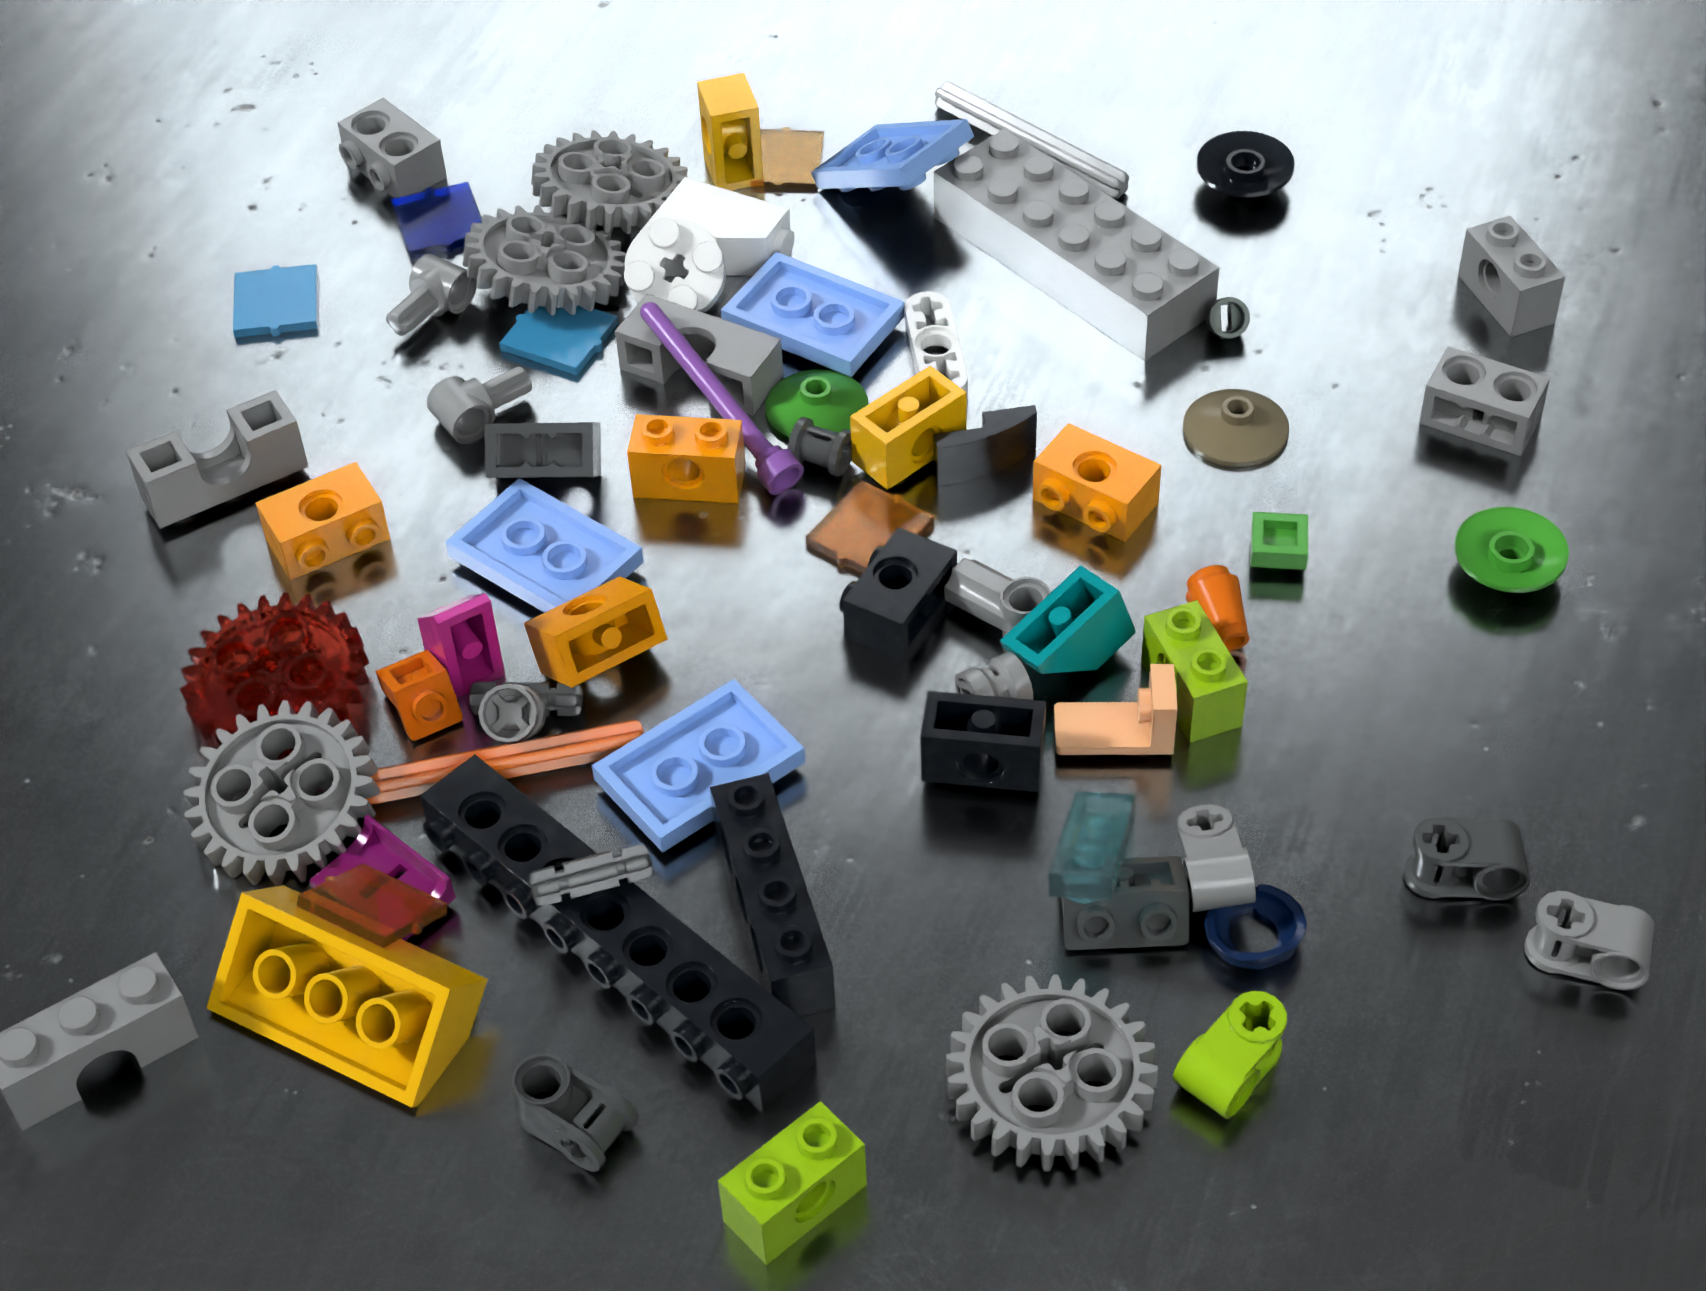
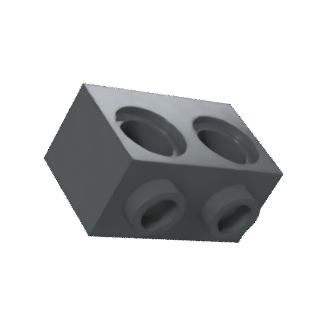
(542, 450)

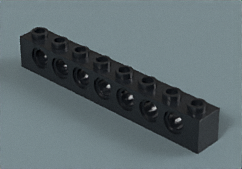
(509, 836)

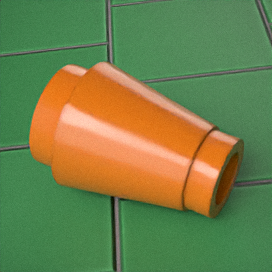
(1222, 602)

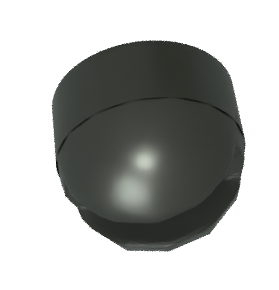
(1237, 316)

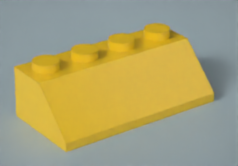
(341, 1000)

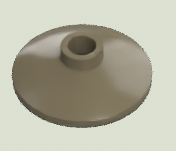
(1235, 428)

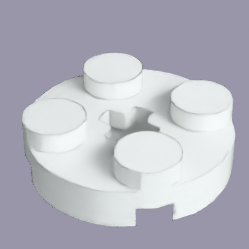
(665, 242)

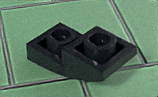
(977, 452)

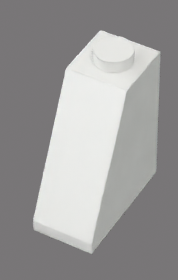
(742, 225)

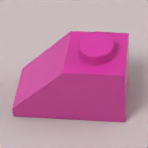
(464, 641)

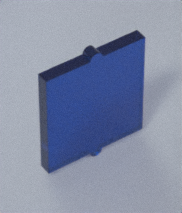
(436, 218)

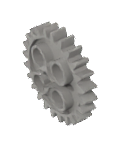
(605, 180)
(543, 260)
(250, 762)
(1051, 1072)

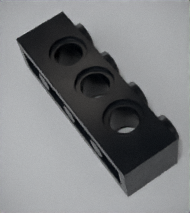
(772, 895)

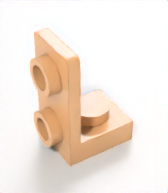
(1122, 727)

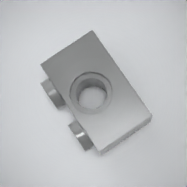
(1511, 276)

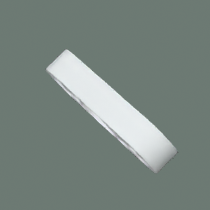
(940, 334)

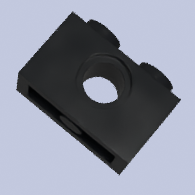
(897, 594)
(983, 741)

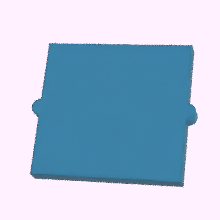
(275, 300)
(559, 339)

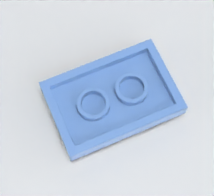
(893, 155)
(815, 313)
(541, 548)
(669, 770)

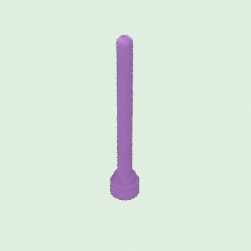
(776, 466)

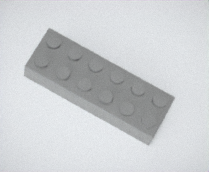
(1075, 243)

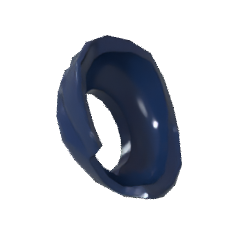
(1274, 908)

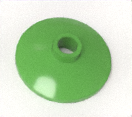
(815, 394)
(1511, 549)

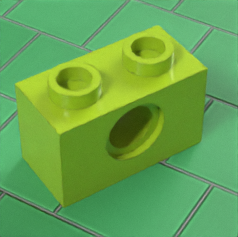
(1206, 675)
(793, 1182)

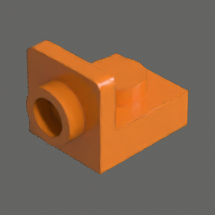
(421, 694)

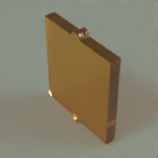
(789, 158)
(863, 522)
(372, 905)

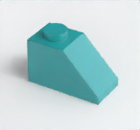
(1072, 626)

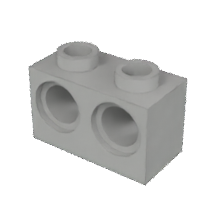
(391, 149)
(1484, 400)

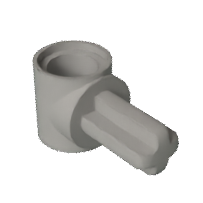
(434, 289)
(468, 404)

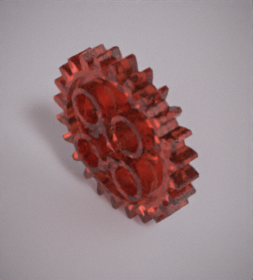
(272, 659)

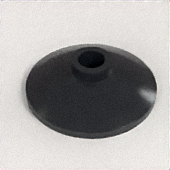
(1245, 163)

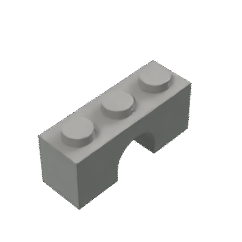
(739, 356)
(258, 450)
(126, 1011)

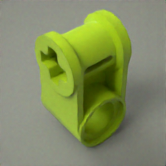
(1234, 1053)

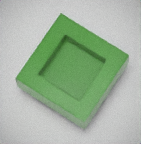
(1279, 540)

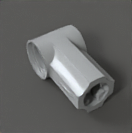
(992, 594)

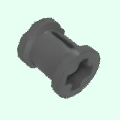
(821, 446)

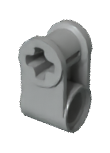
(1215, 860)
(1596, 940)

